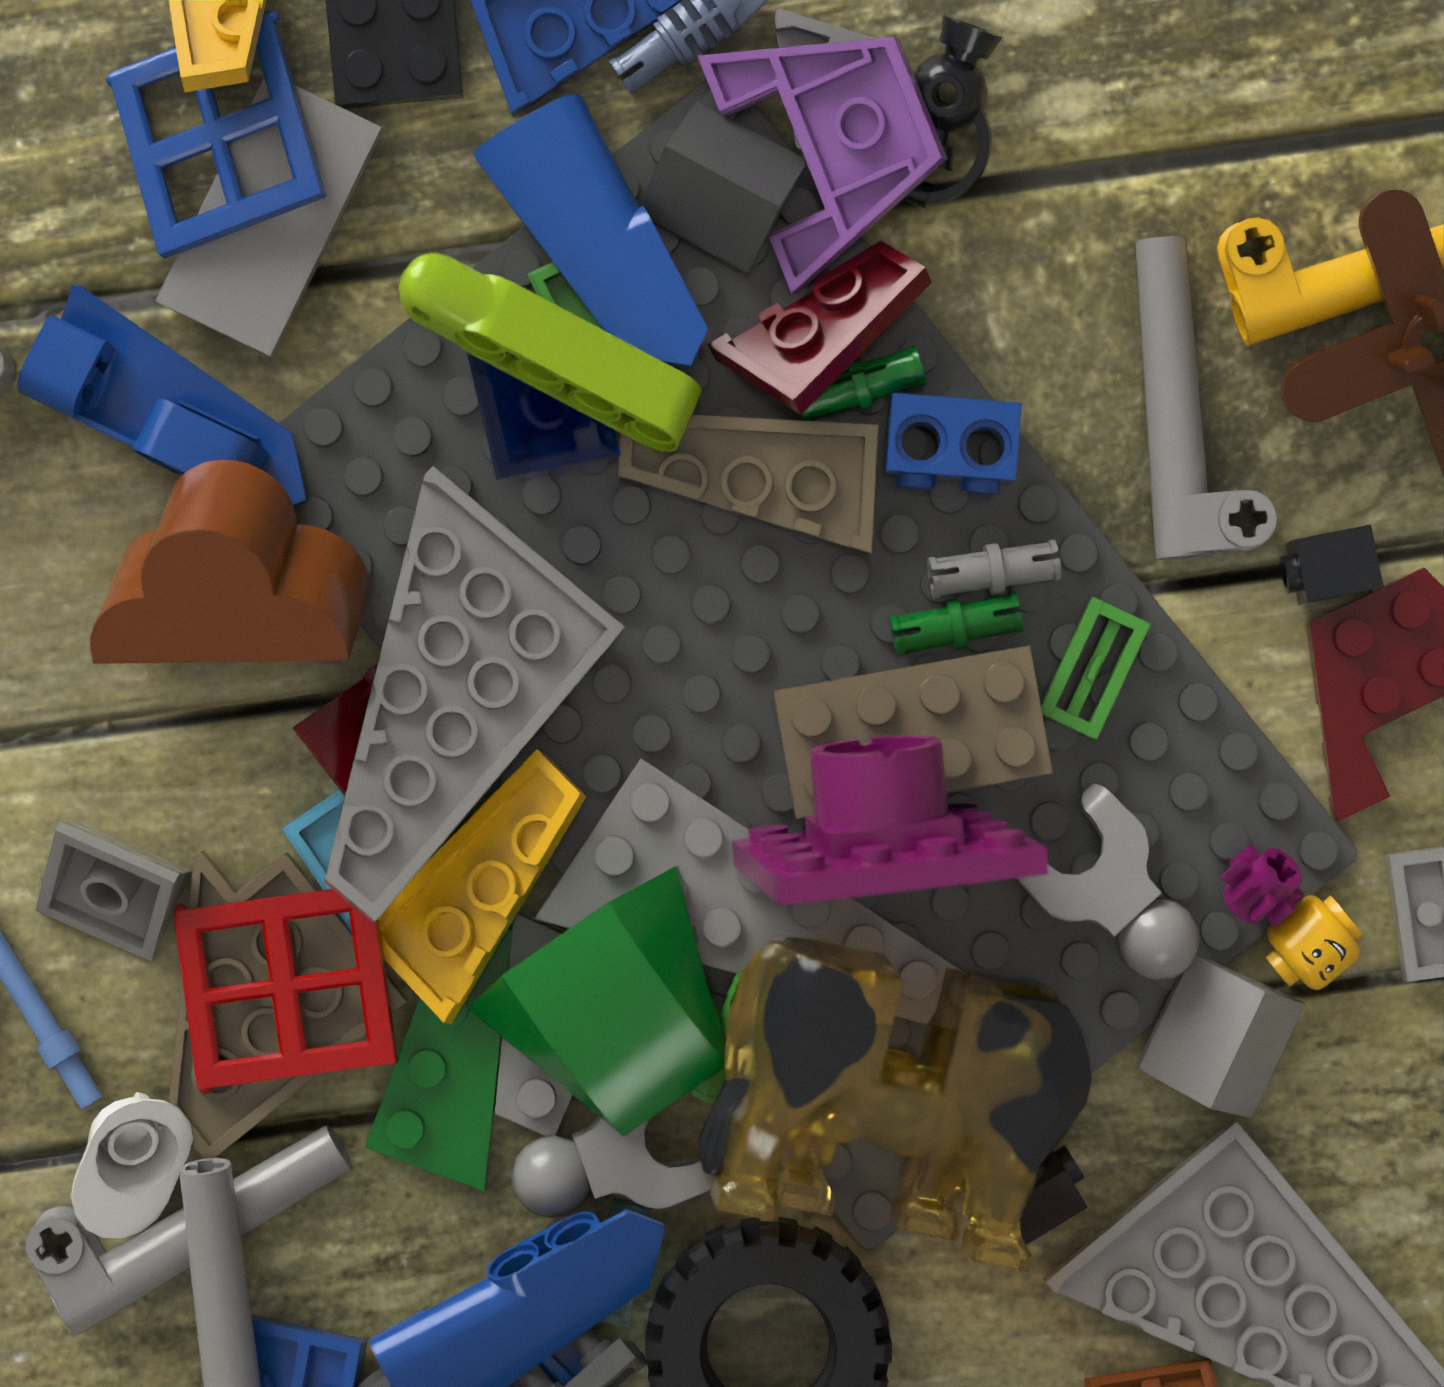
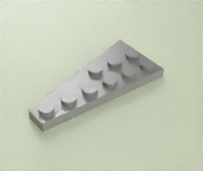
(664, 826)

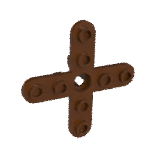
(1389, 356)

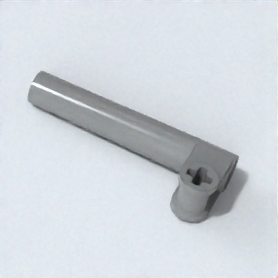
(1184, 514)
(218, 1275)
(95, 1283)

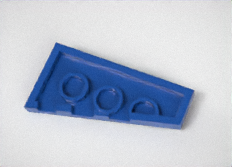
(551, 41)

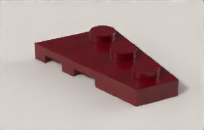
(816, 338)

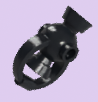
(957, 66)

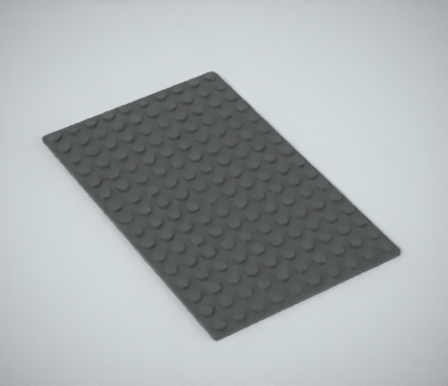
(746, 608)

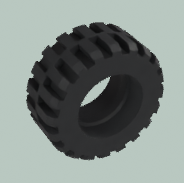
(764, 1255)

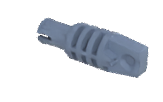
(681, 36)

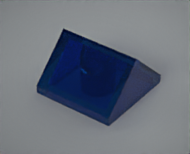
(532, 431)

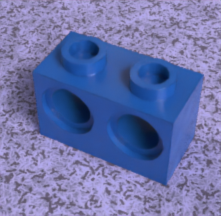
(952, 423)

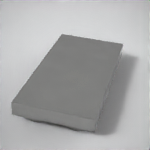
(257, 276)

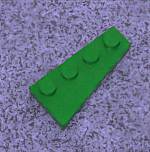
(444, 1089)

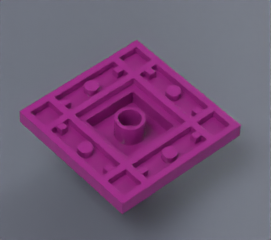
(883, 829)

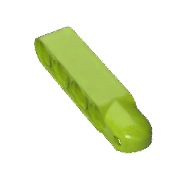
(551, 350)

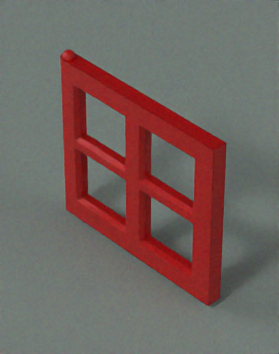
(283, 988)

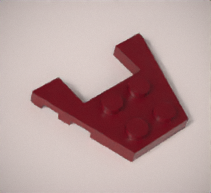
(1370, 669)

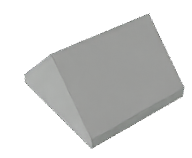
(110, 888)
(1220, 1037)

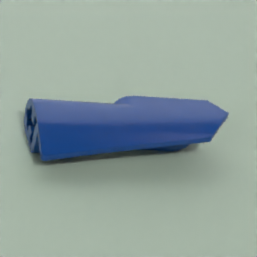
(592, 229)
(149, 396)
(528, 1306)

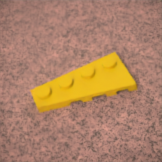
(475, 884)

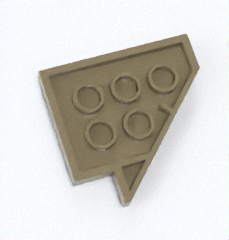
(250, 1025)

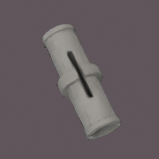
(993, 569)

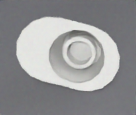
(130, 1165)

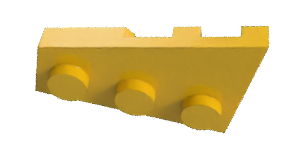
(215, 40)

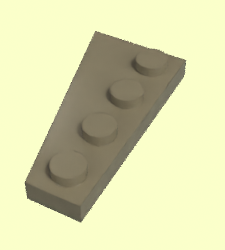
(771, 470)

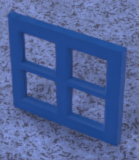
(215, 135)

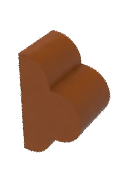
(231, 580)

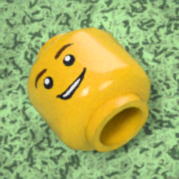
(1314, 943)

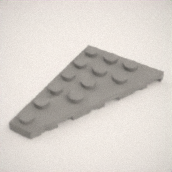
(465, 678)
(1245, 1276)

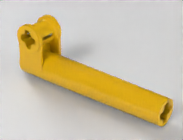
(1276, 300)

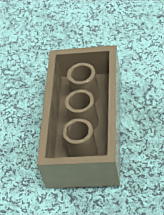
(976, 704)

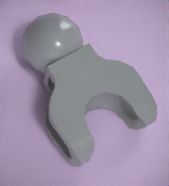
(1153, 933)
(558, 1173)

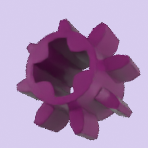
(1262, 885)

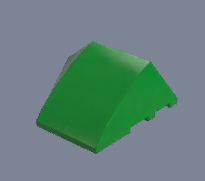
(616, 1006)

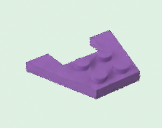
(856, 126)

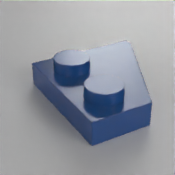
(306, 1355)

